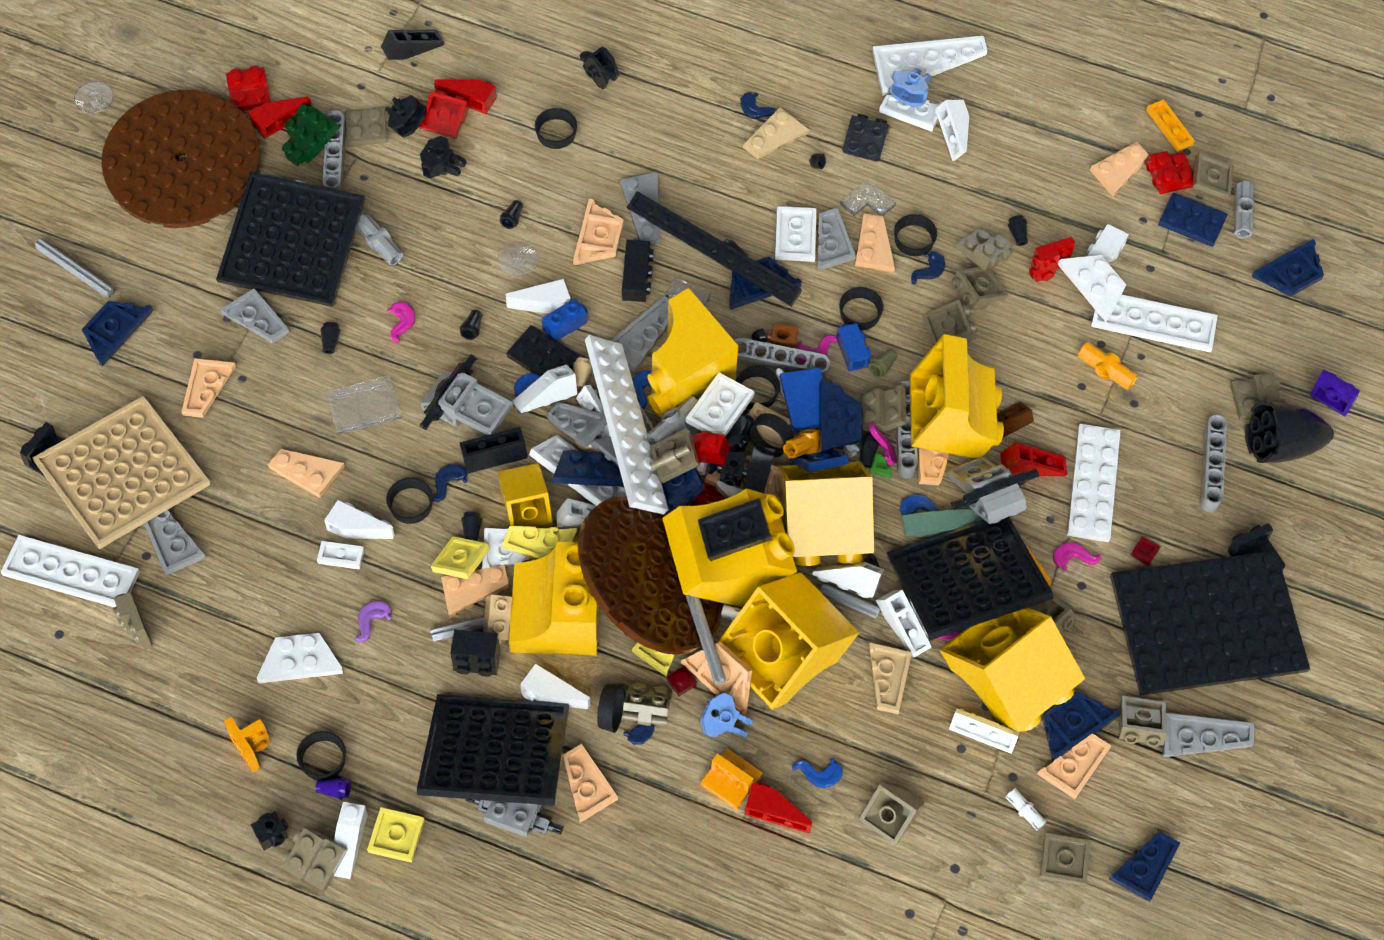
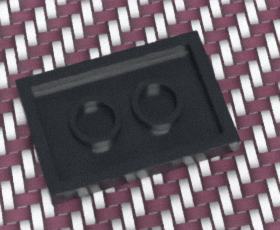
(540, 352)
(734, 529)

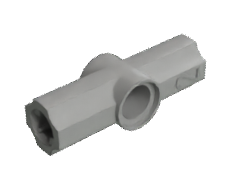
(1243, 209)
(379, 240)
(672, 421)

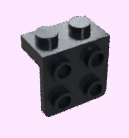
(866, 137)
(43, 439)
(1253, 542)

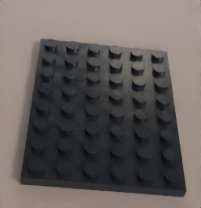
(1209, 622)

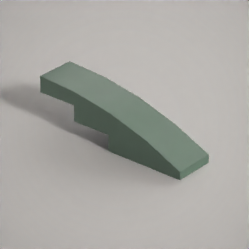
(937, 522)

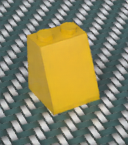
(525, 496)

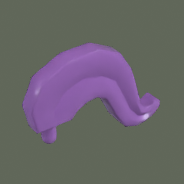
(372, 610)

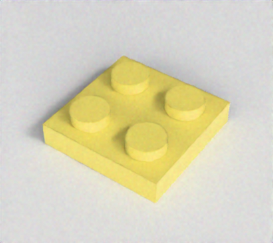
(460, 557)
(396, 834)

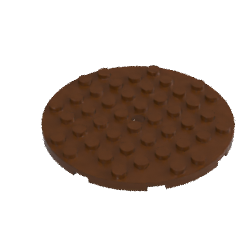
(143, 153)
(615, 557)

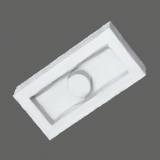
(340, 555)

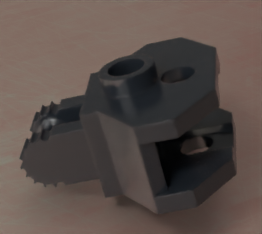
(599, 66)
(406, 115)
(440, 159)
(738, 434)

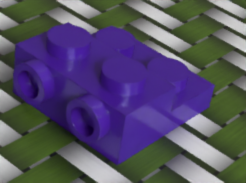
(1334, 392)

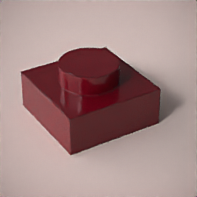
(1145, 551)
(681, 681)

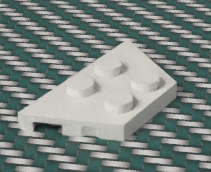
(1095, 281)
(298, 658)

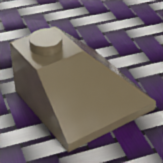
(891, 812)

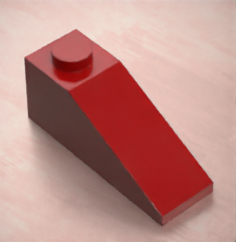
(477, 93)
(273, 115)
(711, 447)
(1023, 458)
(769, 805)

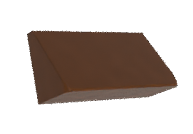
(1015, 418)

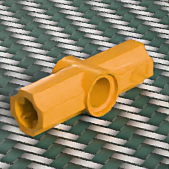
(1107, 365)
(805, 443)

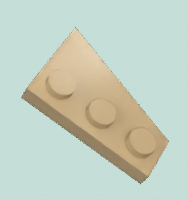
(775, 132)
(889, 675)

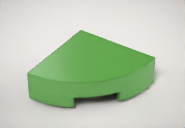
(880, 466)

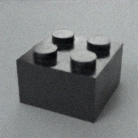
(475, 652)

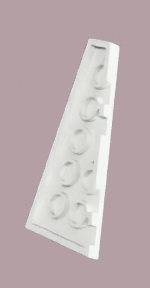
(928, 56)

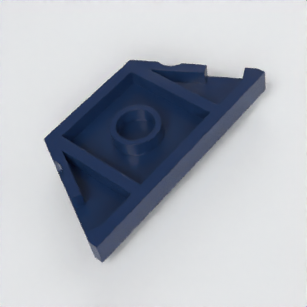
(1293, 270)
(745, 292)
(112, 327)
(838, 418)
(586, 469)
(683, 489)
(1074, 721)

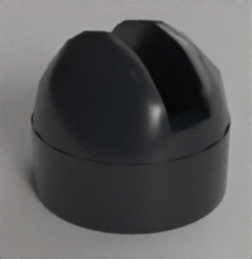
(818, 161)
(759, 335)

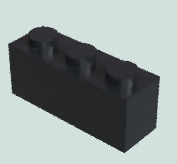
(637, 271)
(493, 450)

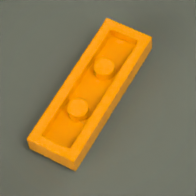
(1170, 125)

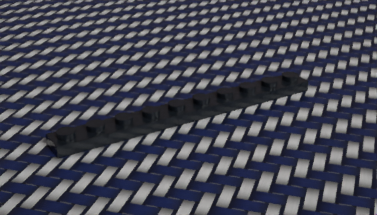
(714, 249)

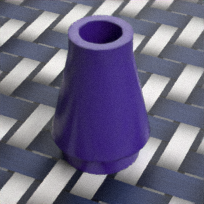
(336, 787)

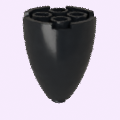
(1285, 432)

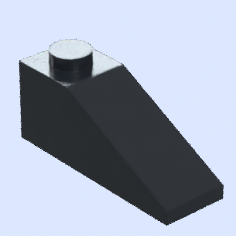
(409, 43)

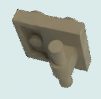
(674, 455)
(647, 702)

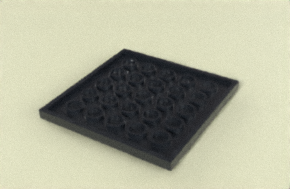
(291, 239)
(968, 576)
(494, 750)

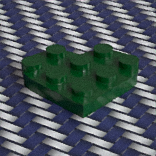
(308, 134)

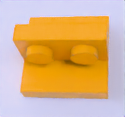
(248, 740)
(731, 778)

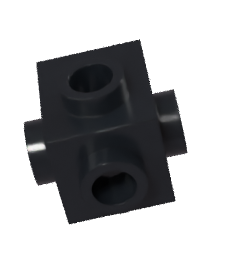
(734, 469)
(270, 830)

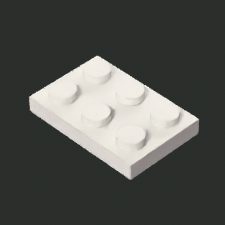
(795, 234)
(720, 405)

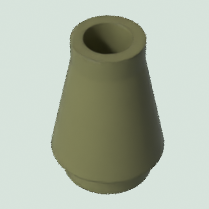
(880, 365)

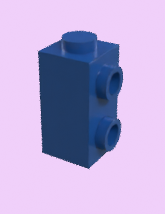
(565, 319)
(852, 346)

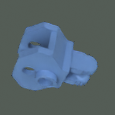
(911, 86)
(725, 717)

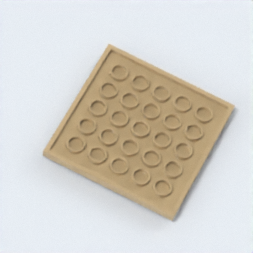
(121, 472)

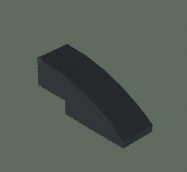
(759, 469)

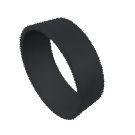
(552, 114)
(918, 220)
(865, 293)
(759, 371)
(776, 424)
(407, 483)
(611, 707)
(316, 737)

